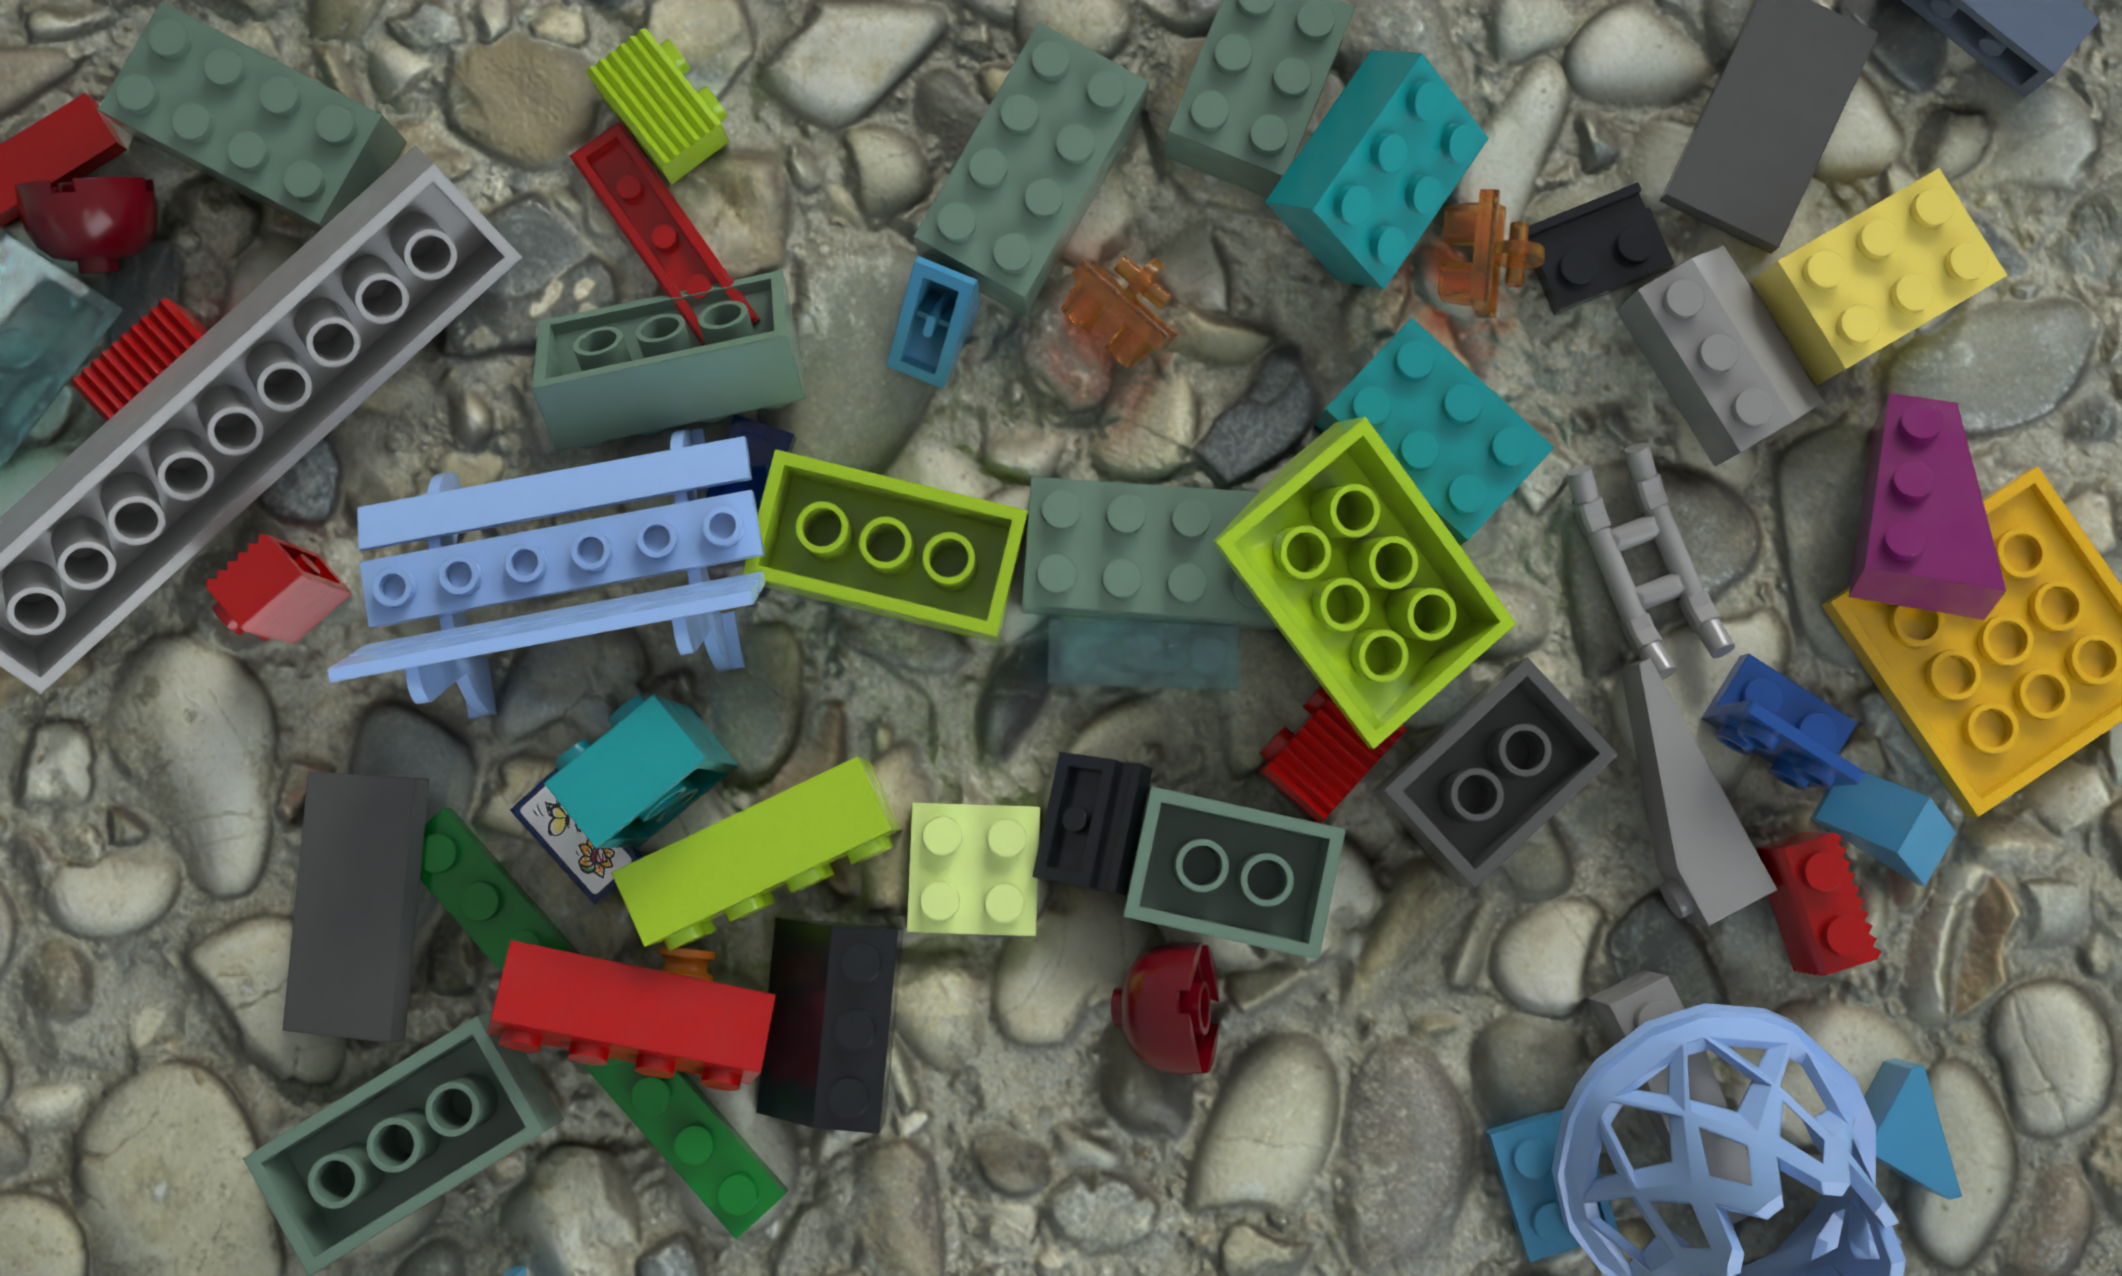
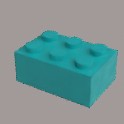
(1378, 168)
(1442, 427)
(639, 772)

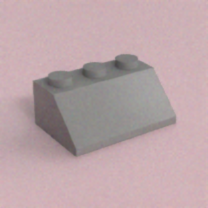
(1718, 354)

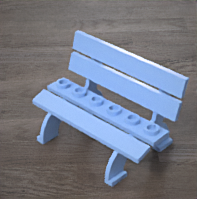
(558, 561)

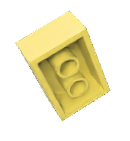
(1878, 276)

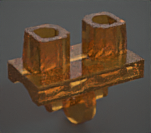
(1483, 226)
(1099, 291)

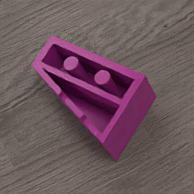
(1924, 515)

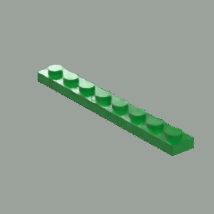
(666, 1110)

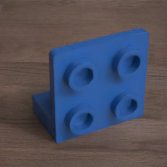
(1783, 725)

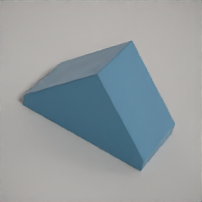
(933, 322)
(1888, 824)
(1910, 1129)

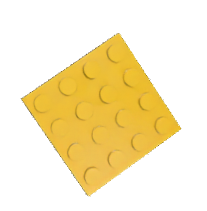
(2010, 691)

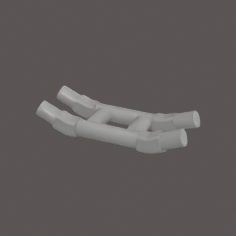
(1656, 525)

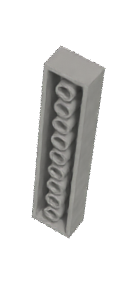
(237, 412)

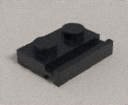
(1598, 248)
(1092, 823)

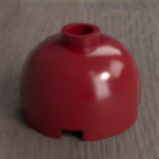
(90, 219)
(1169, 1008)

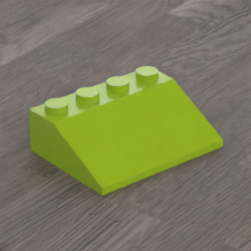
(1363, 579)

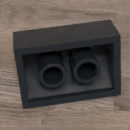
(831, 1024)

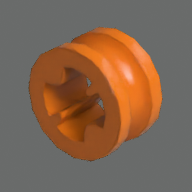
(687, 962)

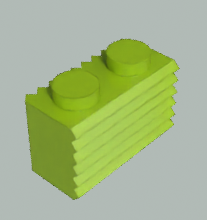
(659, 105)

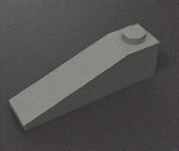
(1693, 828)
(1648, 997)

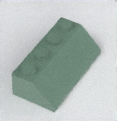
(646, 371)

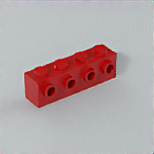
(630, 1015)

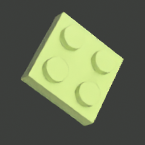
(973, 869)

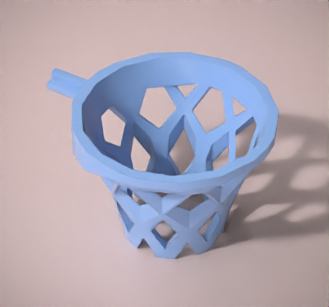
(1842, 1235)

